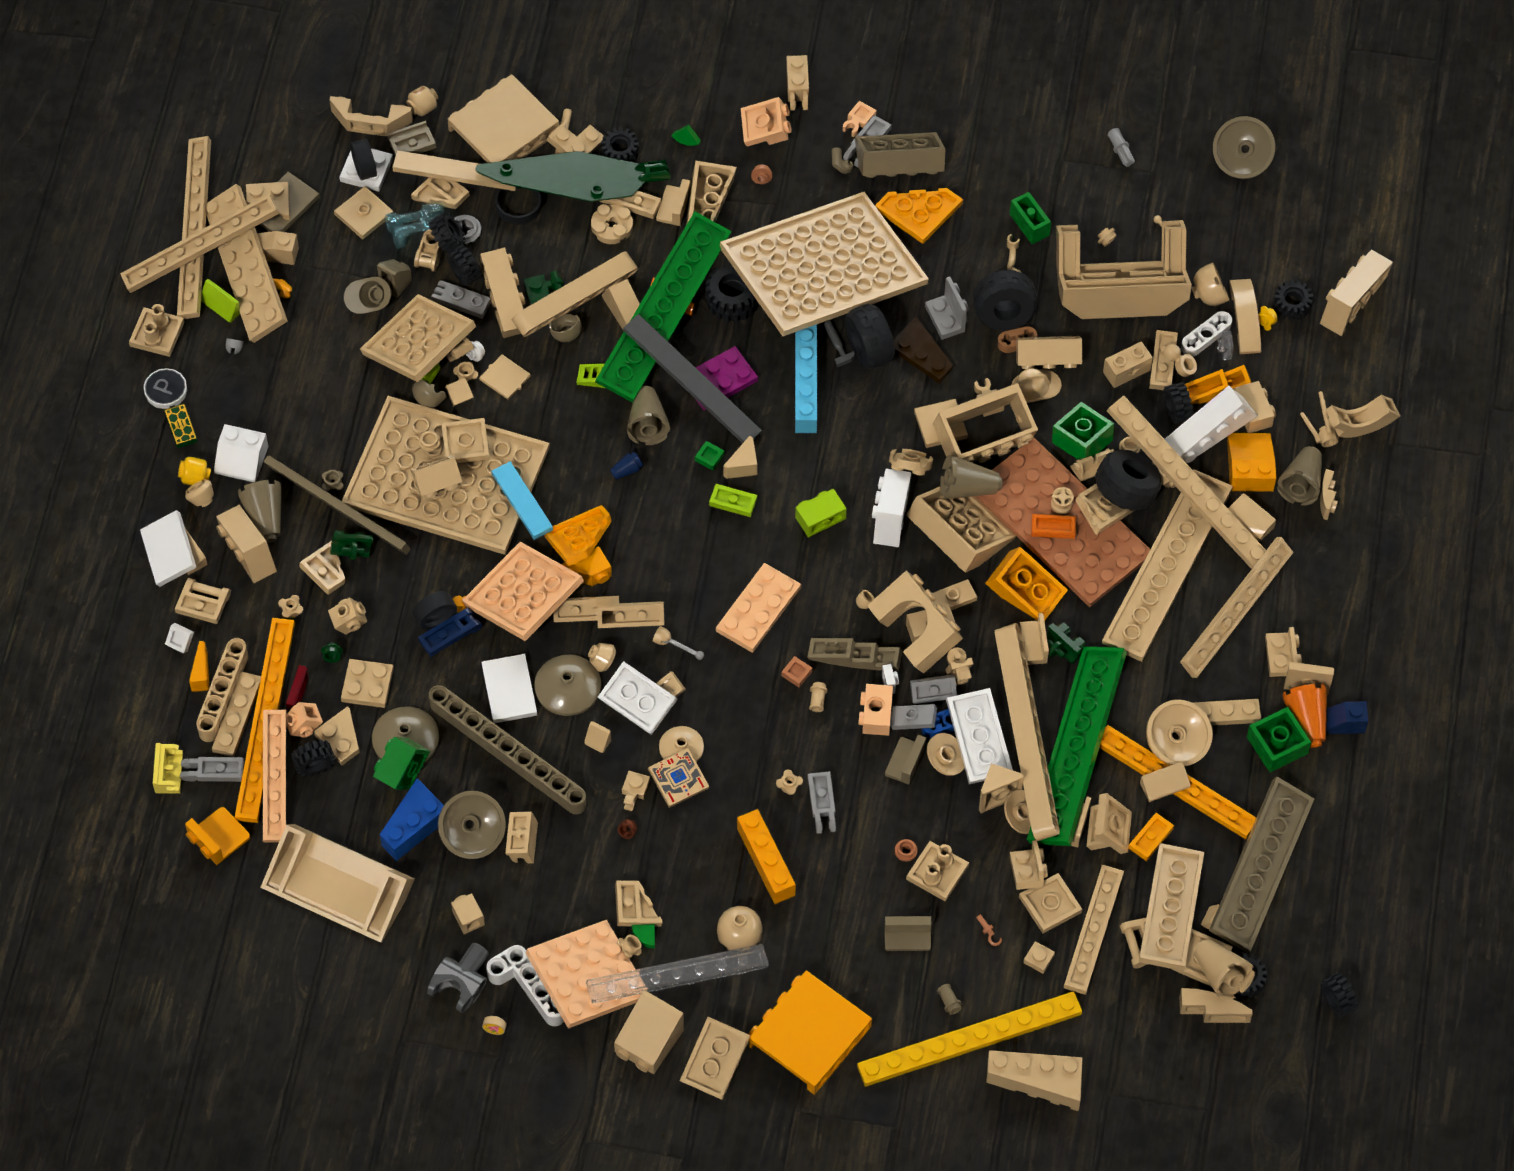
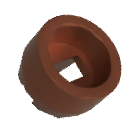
(623, 829)

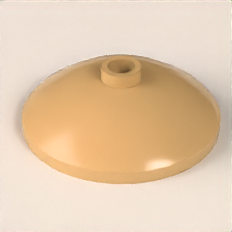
(1192, 729)

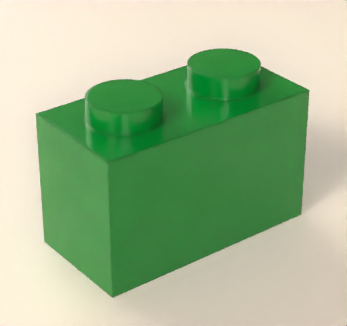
(1030, 218)

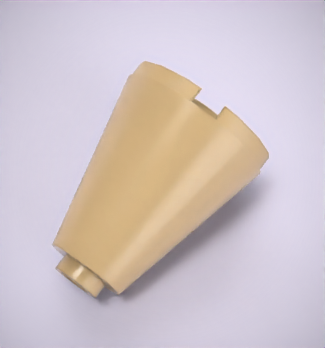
(1224, 969)

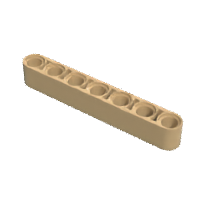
(574, 294)

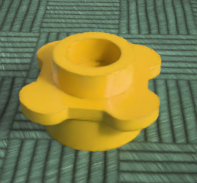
(1267, 317)

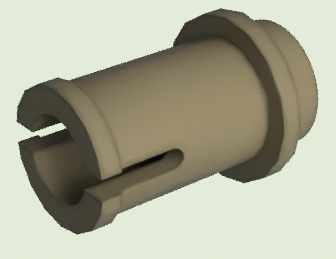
(948, 997)

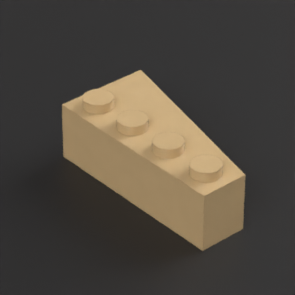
(503, 285)
(1354, 291)
(1038, 1075)

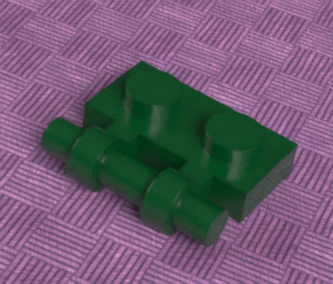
(538, 288)

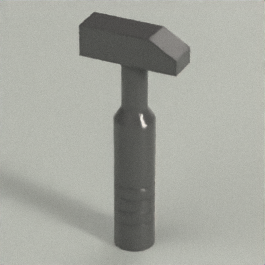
(845, 358)

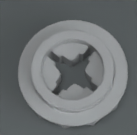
(472, 225)

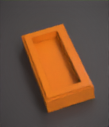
(1053, 526)

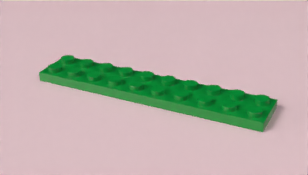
(665, 303)
(1081, 736)

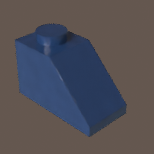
(1347, 718)

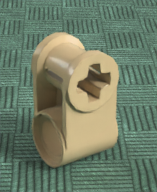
(428, 254)

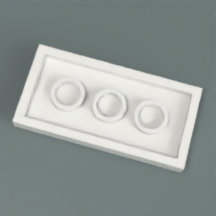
(978, 733)

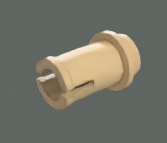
(817, 697)

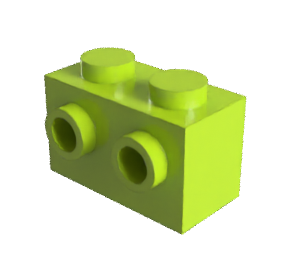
(820, 512)

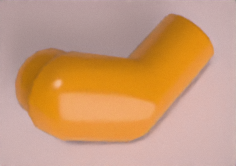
(284, 288)

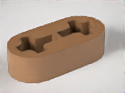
(1011, 336)

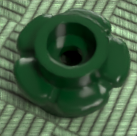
(332, 652)

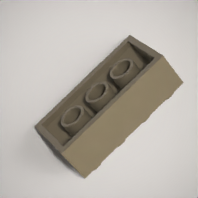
(900, 154)

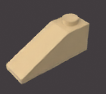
(279, 246)

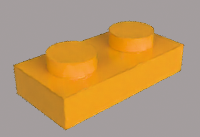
(1151, 836)

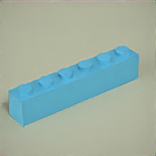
(806, 380)

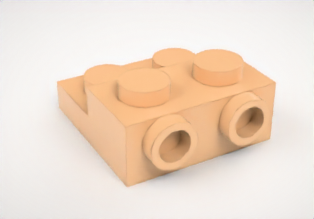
(765, 122)

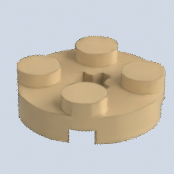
(609, 213)
(910, 460)

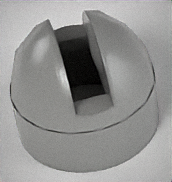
(231, 343)

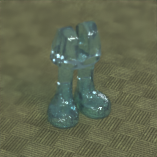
(400, 232)

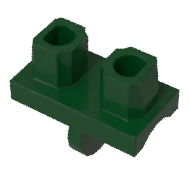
(351, 544)
(1061, 644)

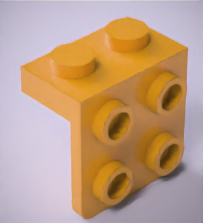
(217, 835)

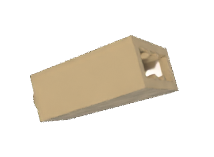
(621, 302)

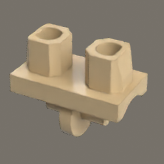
(959, 665)

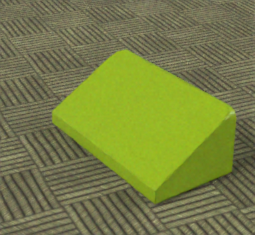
(220, 301)

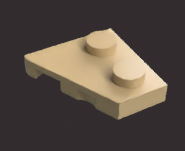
(324, 569)

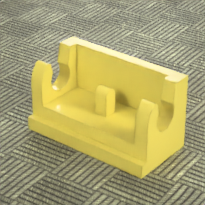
(167, 768)

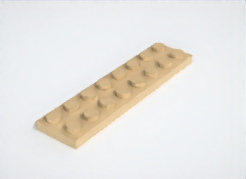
(247, 270)

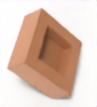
(796, 671)

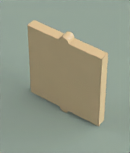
(505, 377)

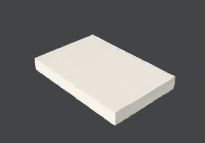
(168, 548)
(509, 688)
(637, 698)

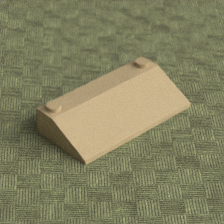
(336, 882)

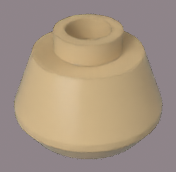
(200, 493)
(602, 656)

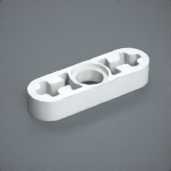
(1209, 325)

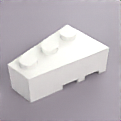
(891, 507)

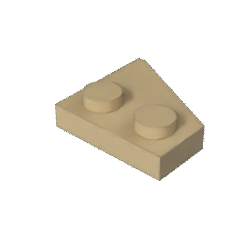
(277, 190)
(440, 191)
(341, 735)
(633, 905)

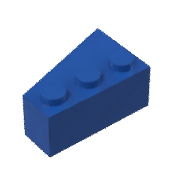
(411, 821)

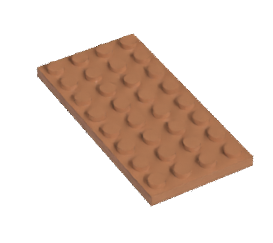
(1087, 564)

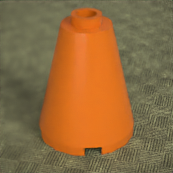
(1310, 709)

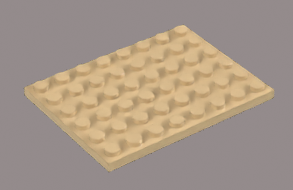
(823, 263)
(473, 511)

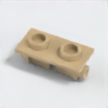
(1087, 467)

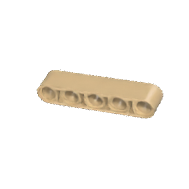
(221, 680)

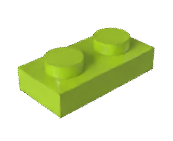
(733, 500)

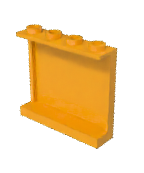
(810, 1030)

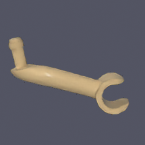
(1012, 254)

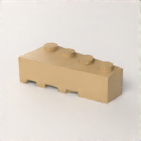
(709, 189)

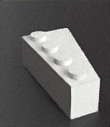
(1211, 424)

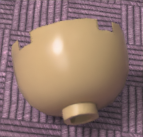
(1209, 286)
(739, 928)

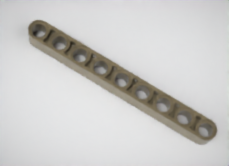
(511, 758)

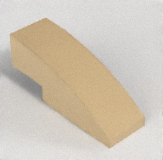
(1212, 1007)

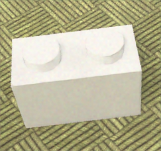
(240, 453)

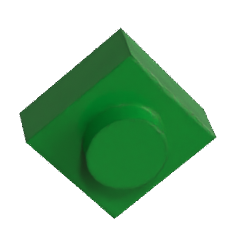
(709, 455)

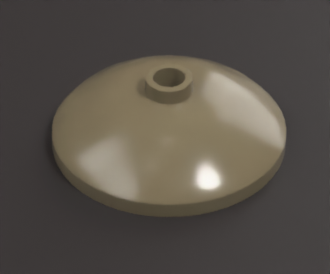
(1233, 137)
(571, 695)
(420, 728)
(487, 826)

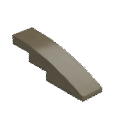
(854, 655)

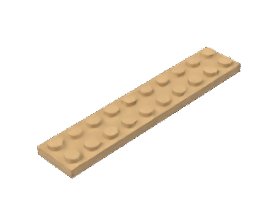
(1162, 574)

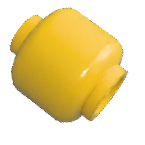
(193, 470)

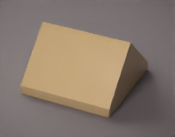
(998, 786)

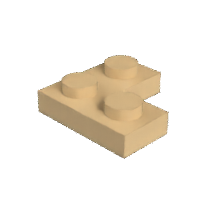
(567, 142)

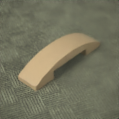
(1246, 316)

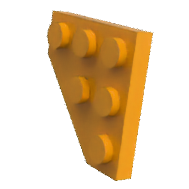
(919, 211)
(579, 535)

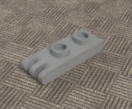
(461, 299)

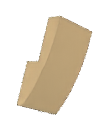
(1327, 495)

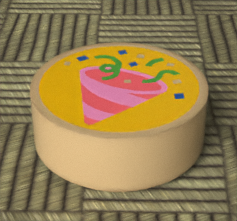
(494, 1025)

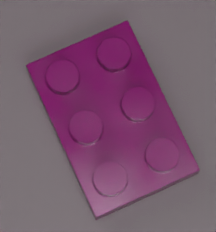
(728, 372)

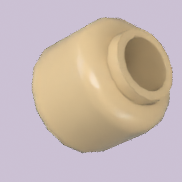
(422, 100)

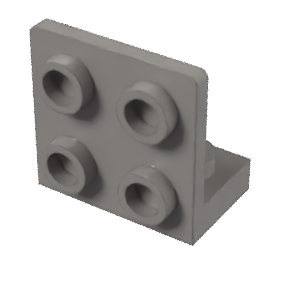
(948, 311)

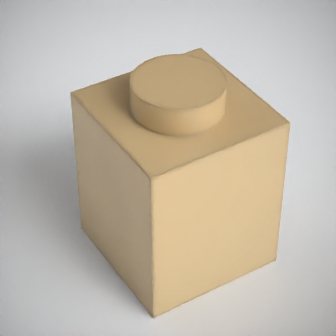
(467, 913)

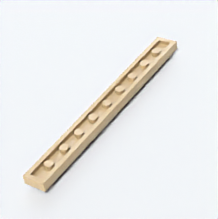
(193, 221)
(1187, 481)

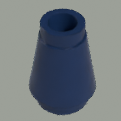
(627, 465)

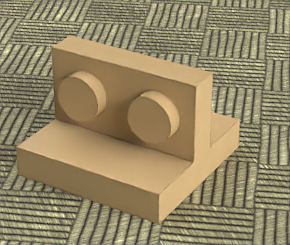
(1109, 825)

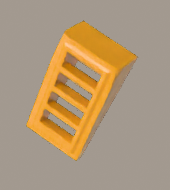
(200, 673)

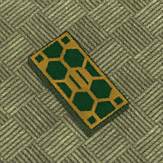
(180, 425)

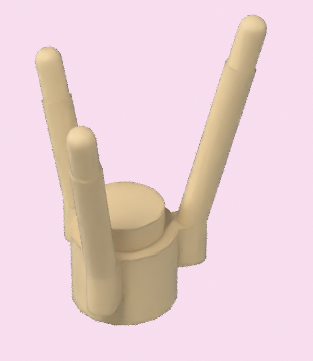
(1327, 434)

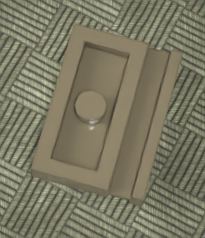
(412, 139)

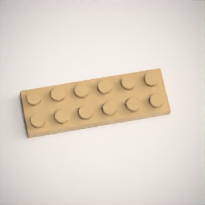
(1171, 907)

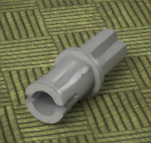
(1121, 147)

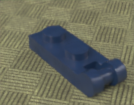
(449, 632)

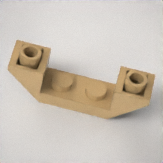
(377, 125)

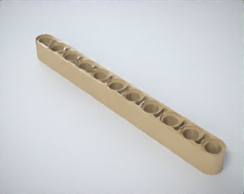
(1027, 732)

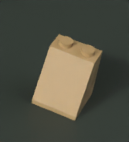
(649, 1033)

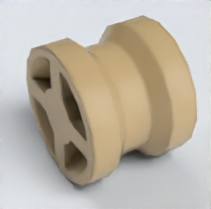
(1064, 495)

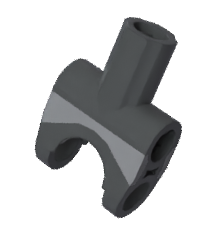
(461, 976)

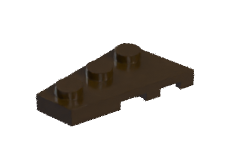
(921, 351)

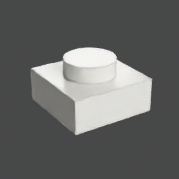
(179, 638)
(889, 677)

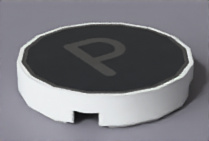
(165, 388)

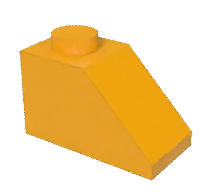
(593, 569)

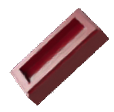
(298, 687)

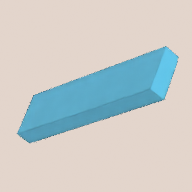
(522, 500)

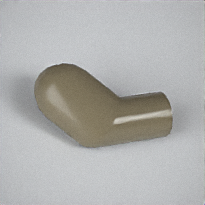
(838, 163)

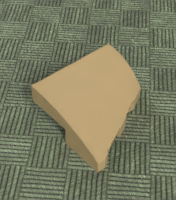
(1253, 517)

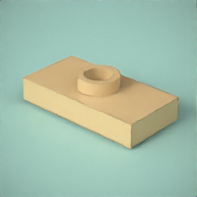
(956, 595)

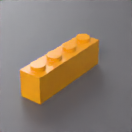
(766, 856)

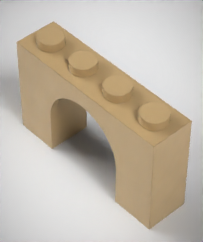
(939, 634)

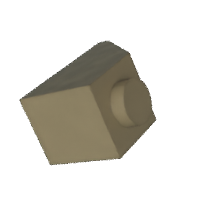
(396, 275)

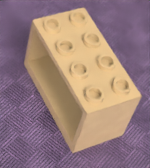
(1009, 395)

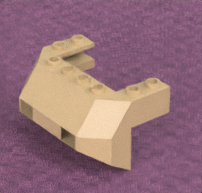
(1123, 287)

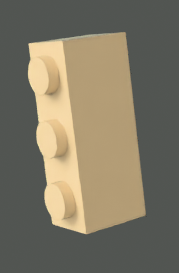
(1049, 351)

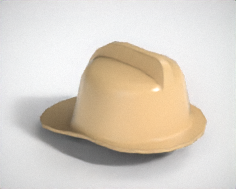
(1038, 384)

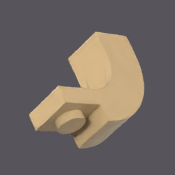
(1364, 419)

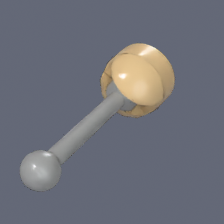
(663, 637)

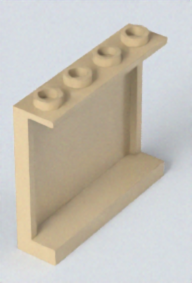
(504, 122)

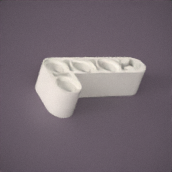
(531, 987)

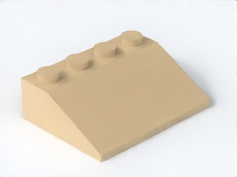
(960, 527)

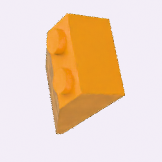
(1251, 462)
(1026, 584)

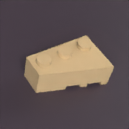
(246, 543)

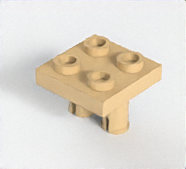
(156, 331)
(937, 870)

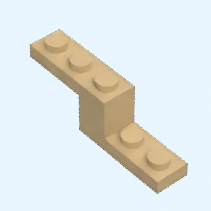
(610, 612)

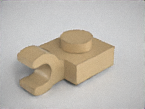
(634, 787)

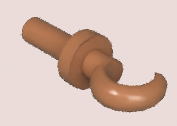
(988, 929)

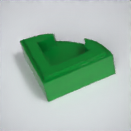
(686, 136)
(645, 934)

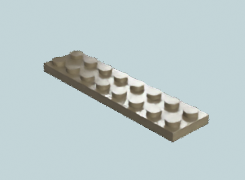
(1261, 864)

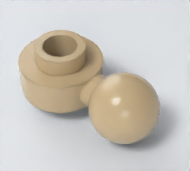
(1184, 364)

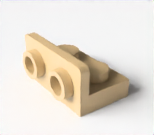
(1281, 650)
(1028, 867)

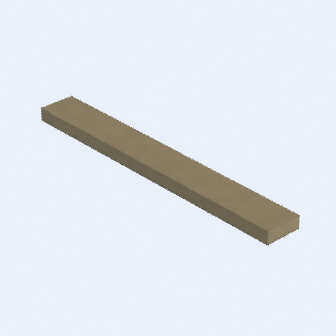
(337, 504)

